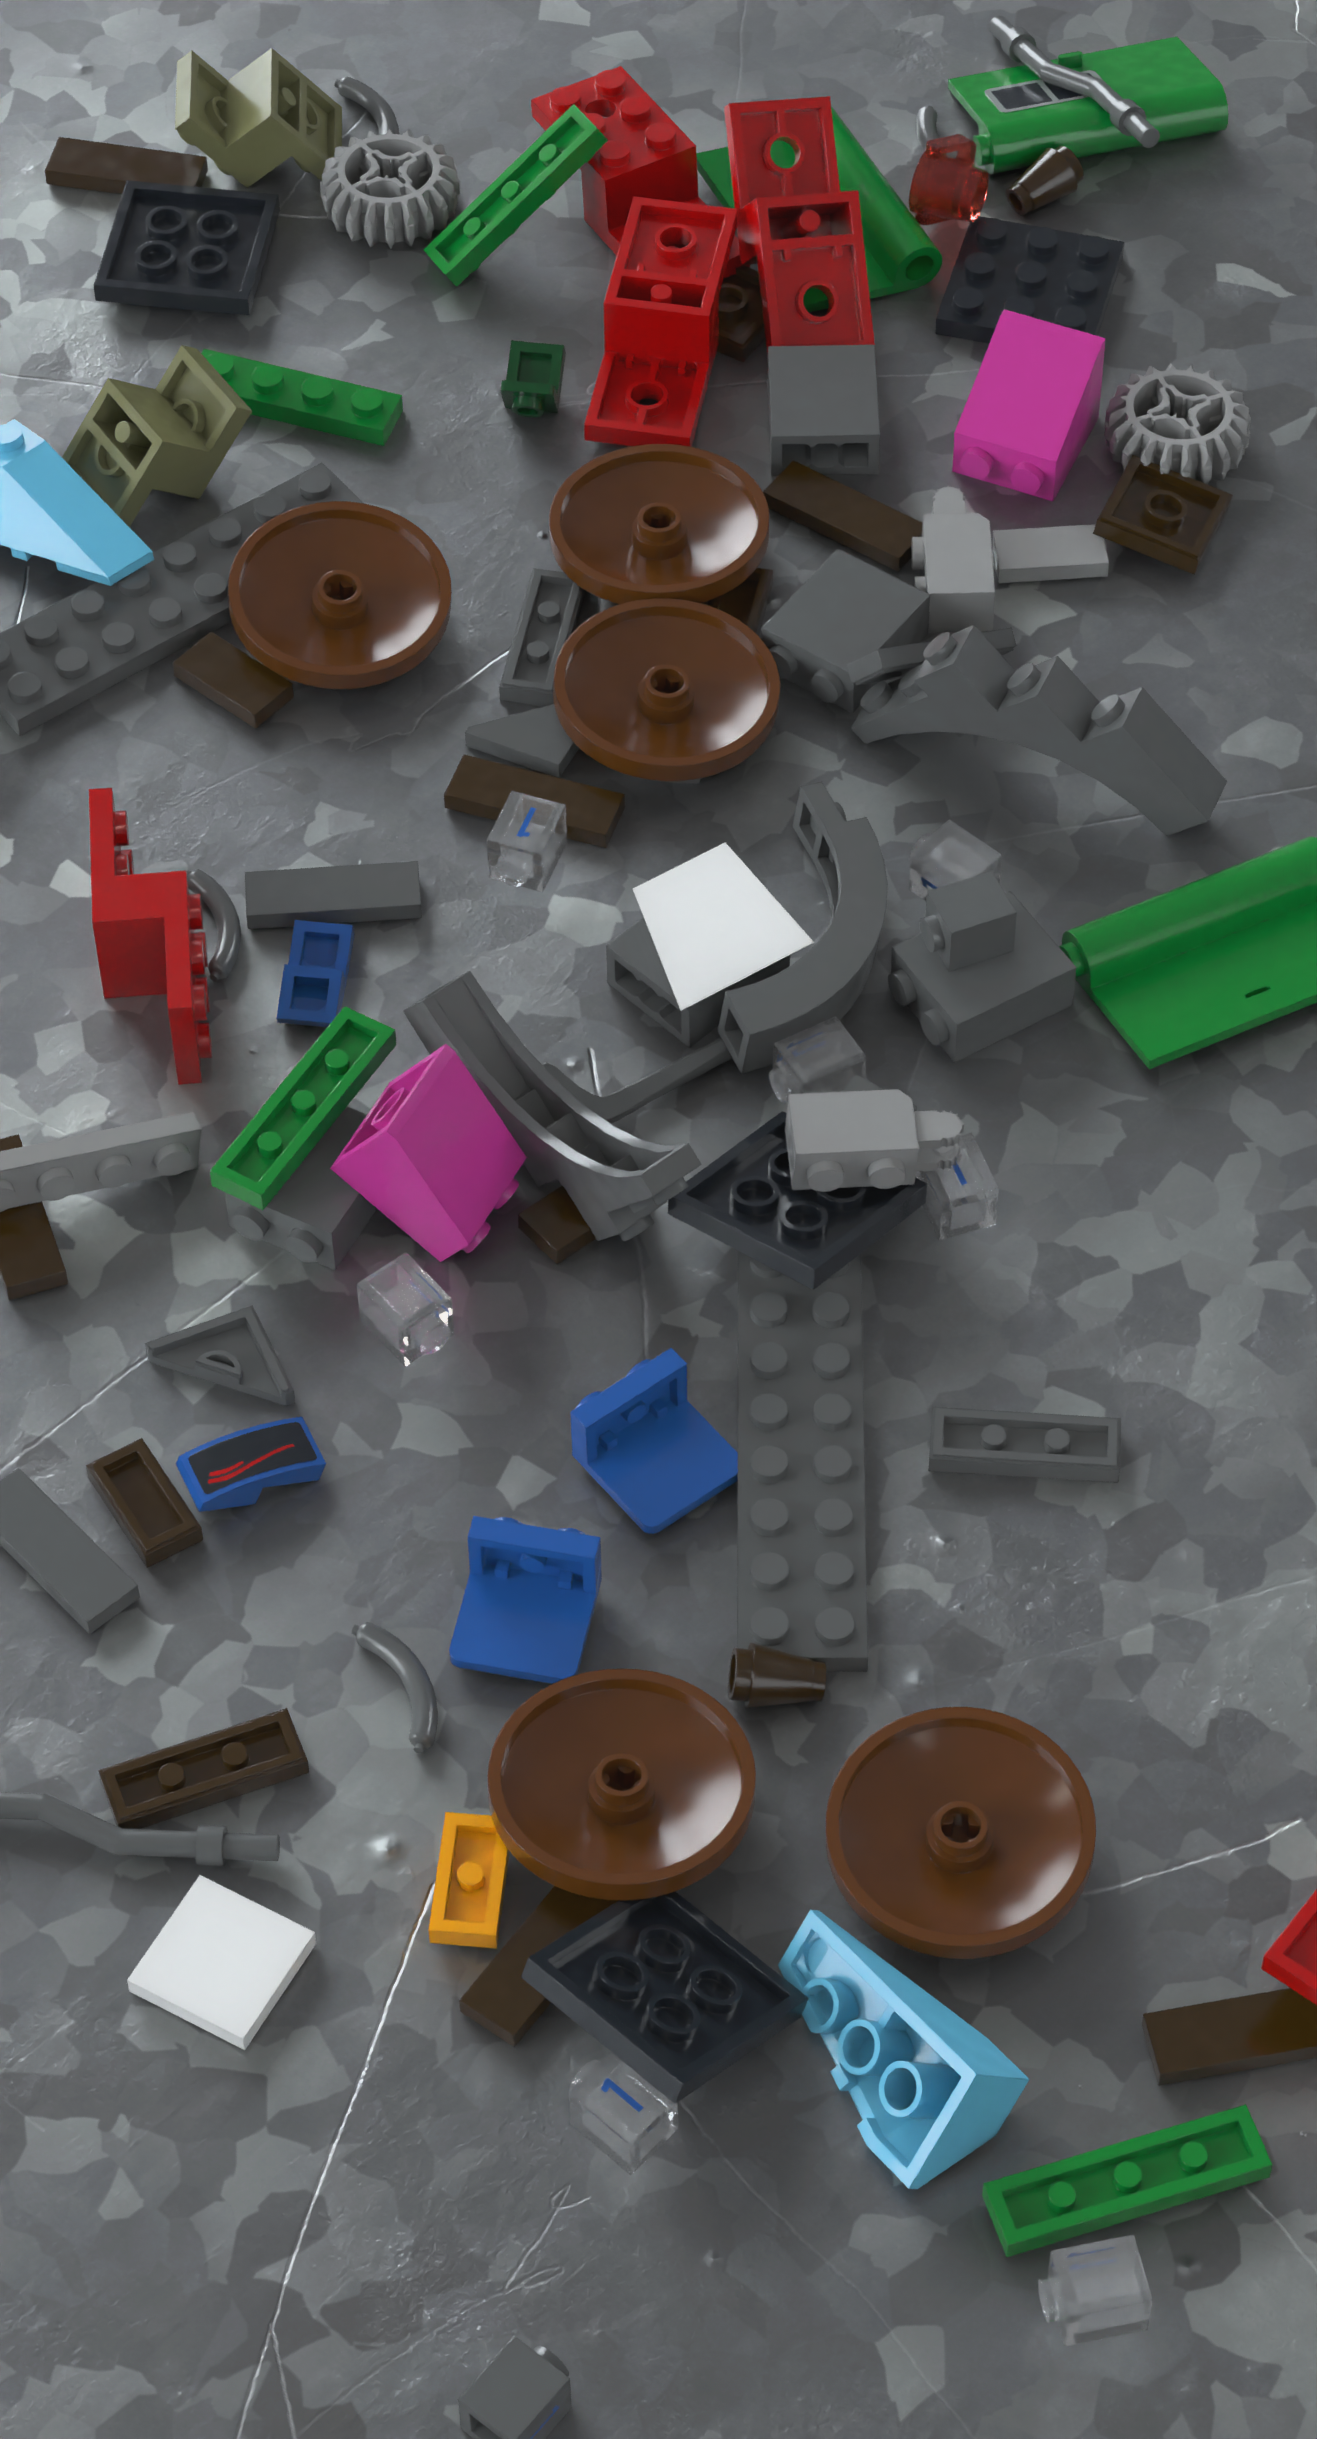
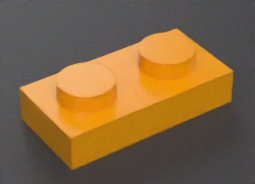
(469, 1882)

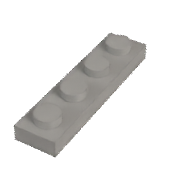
(99, 1160)

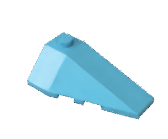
(58, 515)
(910, 2063)

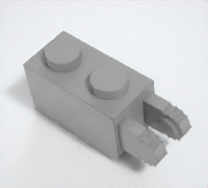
(955, 564)
(865, 1139)

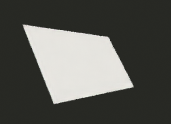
(715, 924)

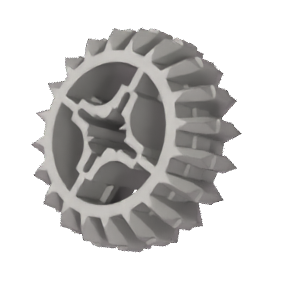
(390, 188)
(1179, 423)

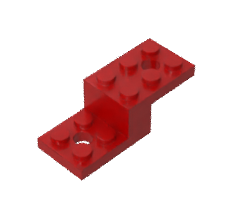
(641, 158)
(798, 223)
(661, 323)
(148, 935)

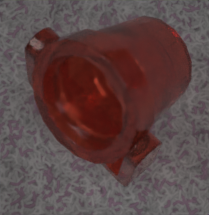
(948, 186)

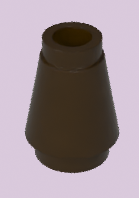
(1046, 180)
(773, 1677)

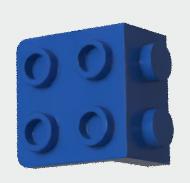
(652, 1444)
(526, 1600)

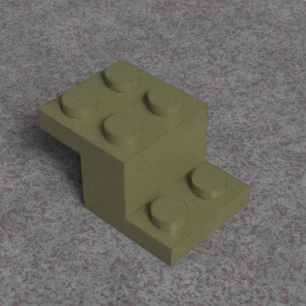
(256, 116)
(157, 436)

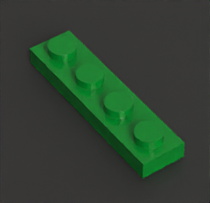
(515, 195)
(310, 399)
(303, 1108)
(1126, 2180)

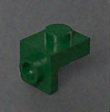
(533, 378)

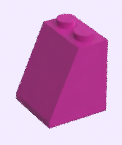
(1030, 406)
(434, 1156)

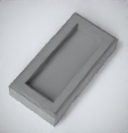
(1049, 554)

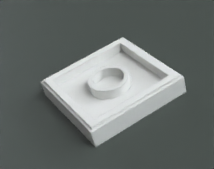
(222, 1962)

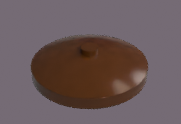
(659, 524)
(339, 595)
(666, 689)
(621, 1784)
(960, 1832)

